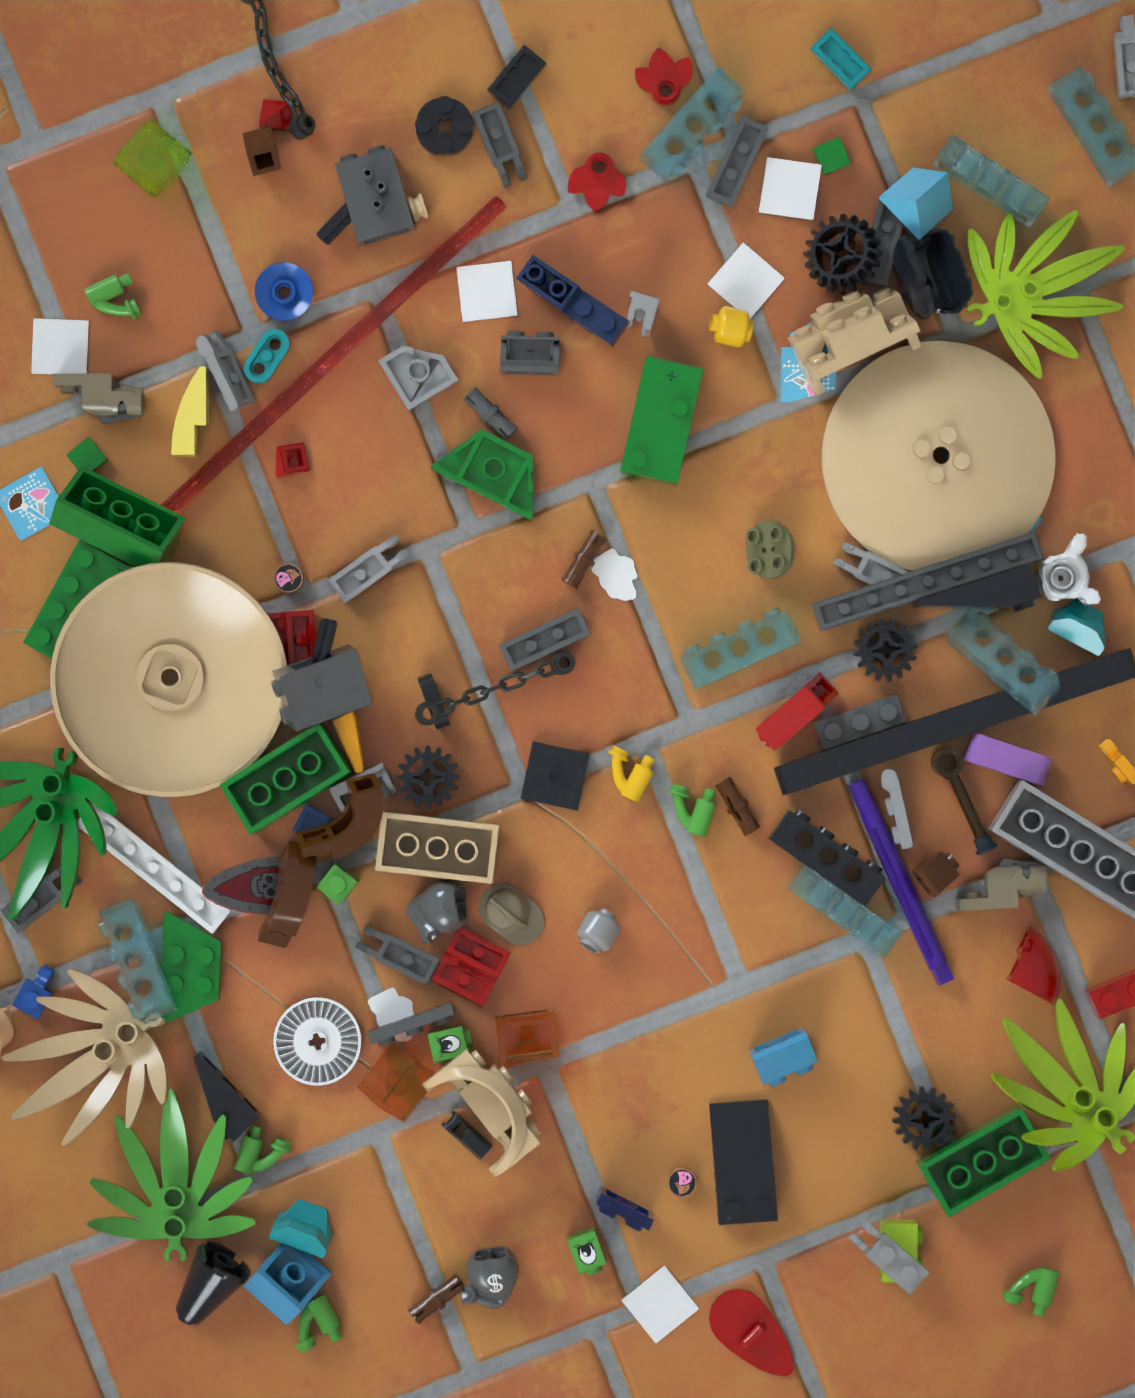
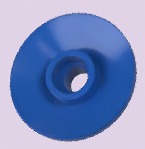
(282, 276)

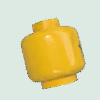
(731, 326)

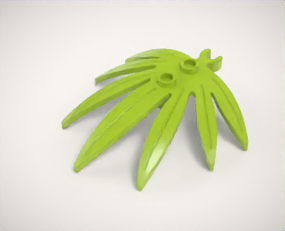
(1020, 294)
(1086, 1109)

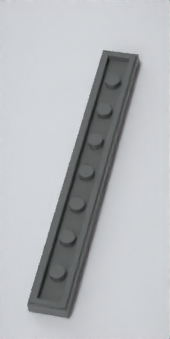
(927, 581)

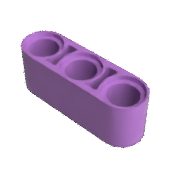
(1008, 759)

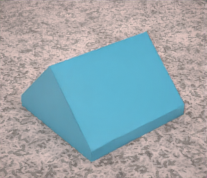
(920, 199)

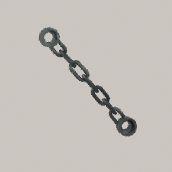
(303, 124)
(554, 664)

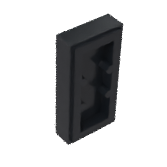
(516, 77)

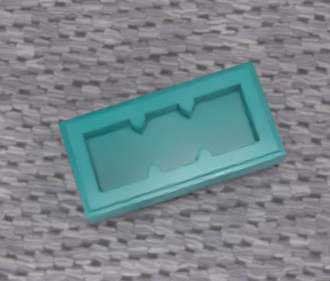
(840, 59)

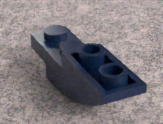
(572, 301)

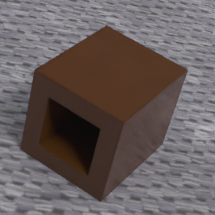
(262, 151)

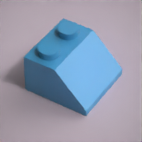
(783, 1056)
(287, 1281)

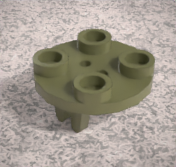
(769, 549)

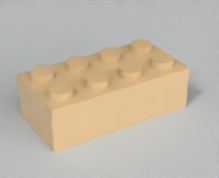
(437, 847)

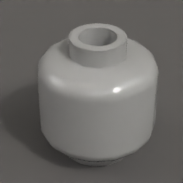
(598, 931)

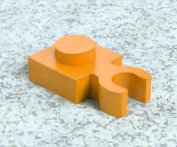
(1122, 767)

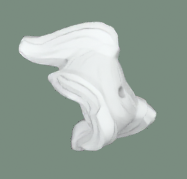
(1074, 572)

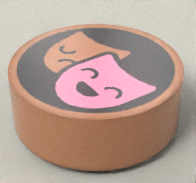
(288, 578)
(682, 1182)

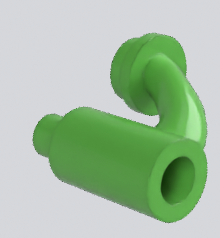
(106, 289)
(702, 813)
(250, 1148)
(1043, 1292)
(324, 1315)

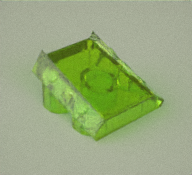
(153, 158)

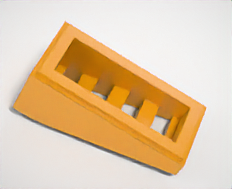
(349, 735)

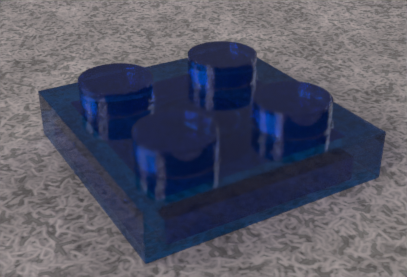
(634, 1214)

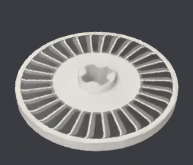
(304, 1060)

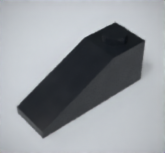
(225, 1099)

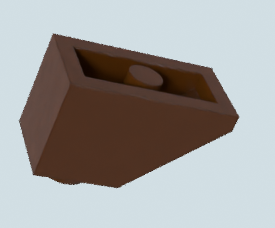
(936, 873)

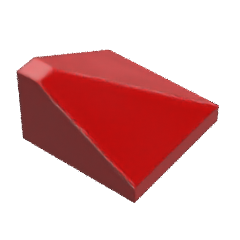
(275, 114)
(291, 460)

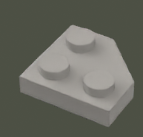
(417, 374)

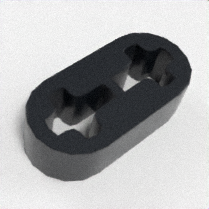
(432, 695)

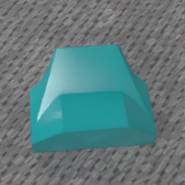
(1080, 625)
(304, 1228)

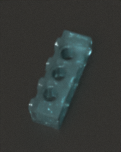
(718, 87)
(1079, 118)
(991, 180)
(784, 637)
(1032, 695)
(844, 910)
(159, 1000)

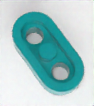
(266, 356)

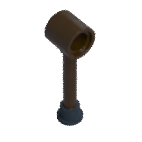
(982, 840)

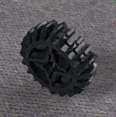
(847, 231)

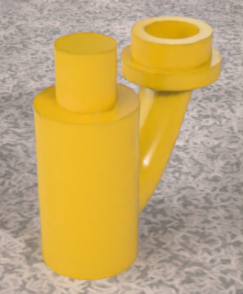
(638, 779)

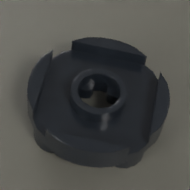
(461, 124)

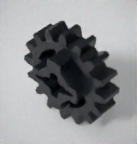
(884, 636)
(428, 791)
(922, 1104)

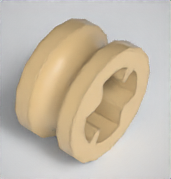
(417, 207)

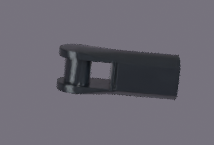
(470, 1139)

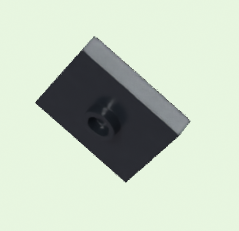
(555, 776)

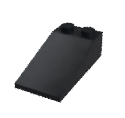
(1001, 591)
(743, 1162)

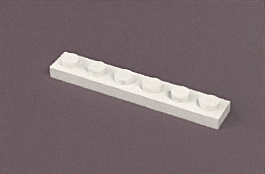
(159, 872)

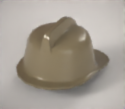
(511, 914)

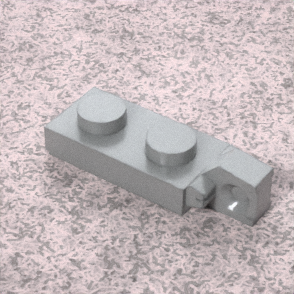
(1125, 57)

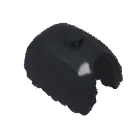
(932, 274)

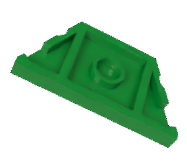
(492, 470)
(190, 965)

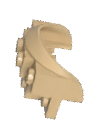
(851, 332)
(494, 1103)

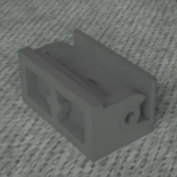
(529, 354)

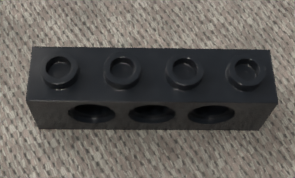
(860, 889)

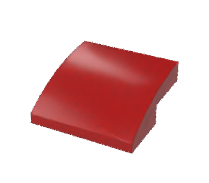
(296, 633)
(470, 967)

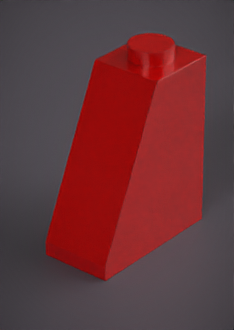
(796, 711)

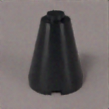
(210, 1282)

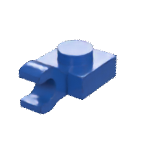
(31, 990)

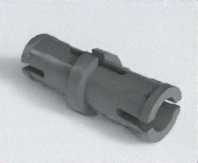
(490, 413)

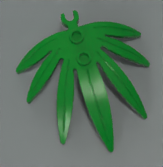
(54, 803)

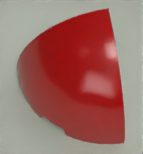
(1037, 967)

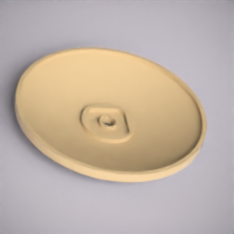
(883, 445)
(157, 733)

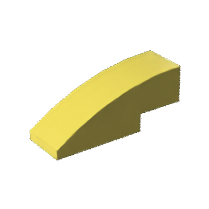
(191, 415)

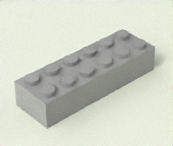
(1068, 845)

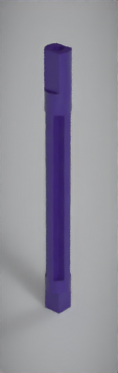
(901, 882)

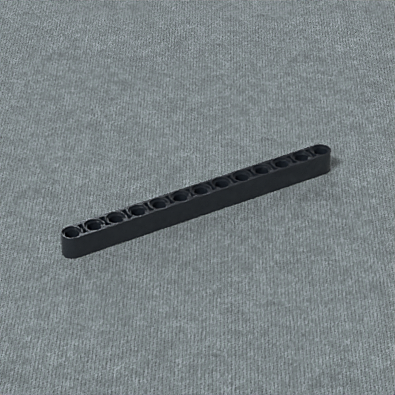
(946, 725)

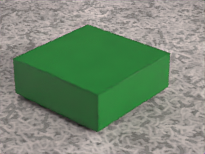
(831, 156)
(87, 455)

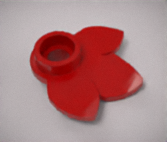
(664, 73)
(597, 185)

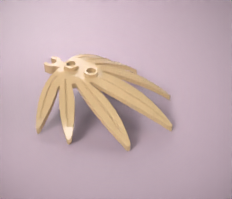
(116, 1045)

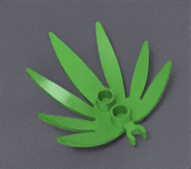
(175, 1206)

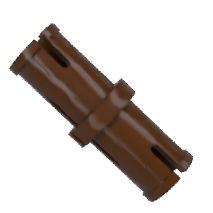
(584, 559)
(737, 806)
(436, 1299)

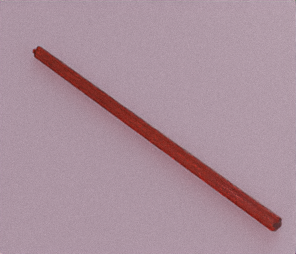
(335, 354)

